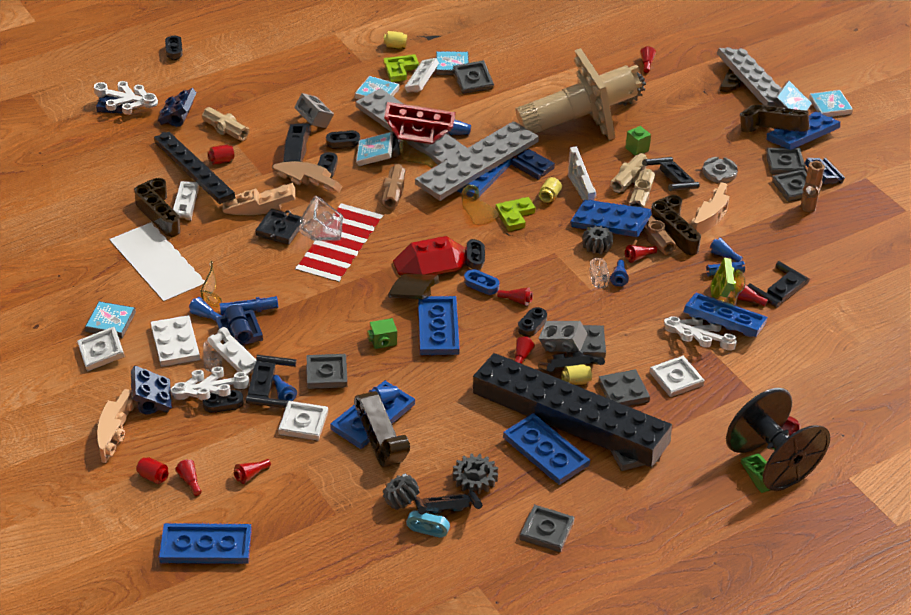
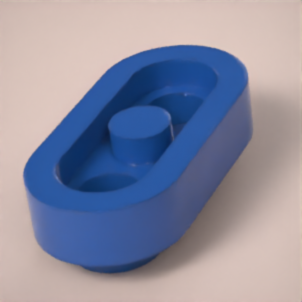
(481, 282)

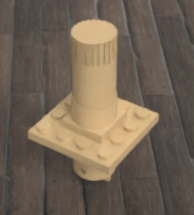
(590, 96)

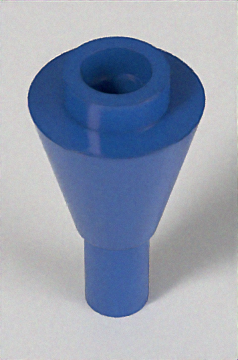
(721, 248)
(619, 276)
(201, 308)
(284, 390)

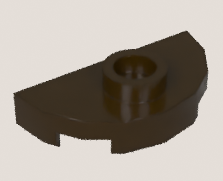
(730, 81)

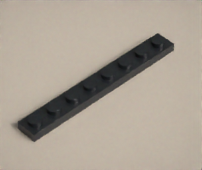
(194, 167)

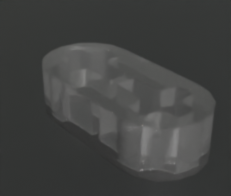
(596, 273)
(209, 355)

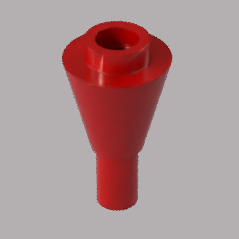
(647, 55)
(634, 253)
(522, 295)
(749, 295)
(524, 346)
(187, 471)
(246, 471)

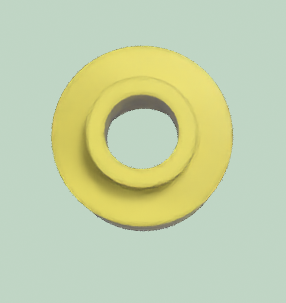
(395, 39)
(550, 190)
(577, 374)

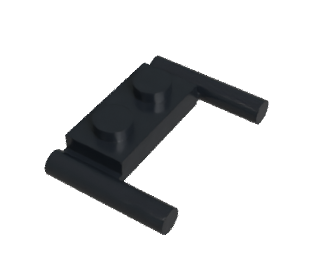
(674, 172)
(783, 287)
(577, 358)
(262, 380)
(452, 502)

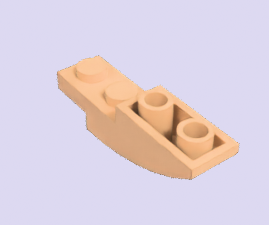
(306, 172)
(256, 203)
(711, 211)
(111, 424)

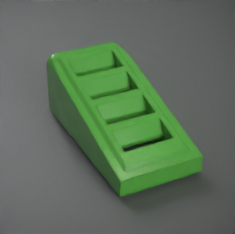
(755, 471)

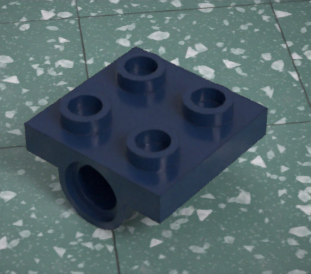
(177, 108)
(241, 325)
(150, 391)

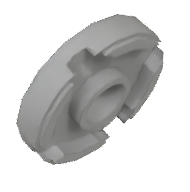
(711, 171)

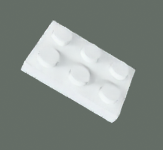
(175, 341)

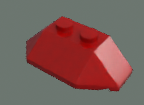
(418, 123)
(430, 257)

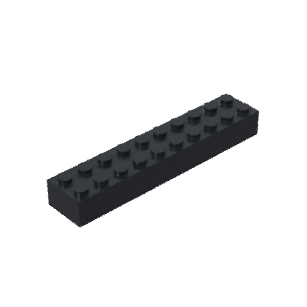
(573, 409)

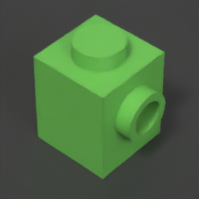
(638, 140)
(382, 333)

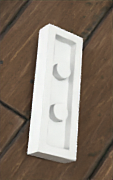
(421, 75)

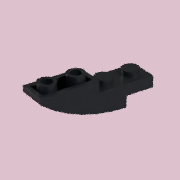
(296, 142)

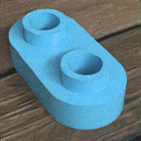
(428, 524)

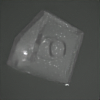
(321, 221)

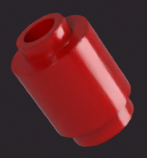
(220, 154)
(152, 470)

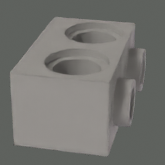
(314, 110)
(563, 336)

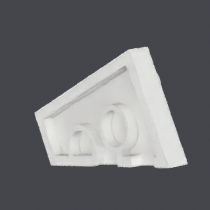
(579, 176)

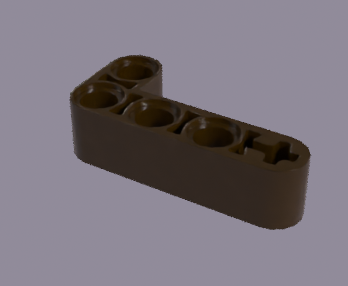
(774, 117)
(150, 200)
(682, 233)
(386, 444)

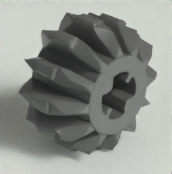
(597, 239)
(401, 491)

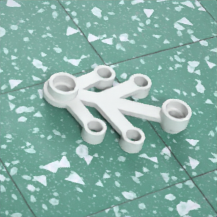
(145, 99)
(700, 332)
(221, 387)

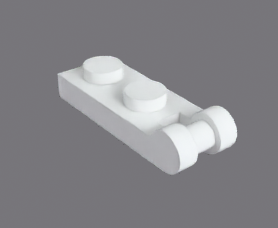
(186, 199)
(232, 351)

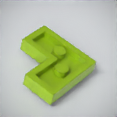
(397, 66)
(512, 212)
(723, 280)

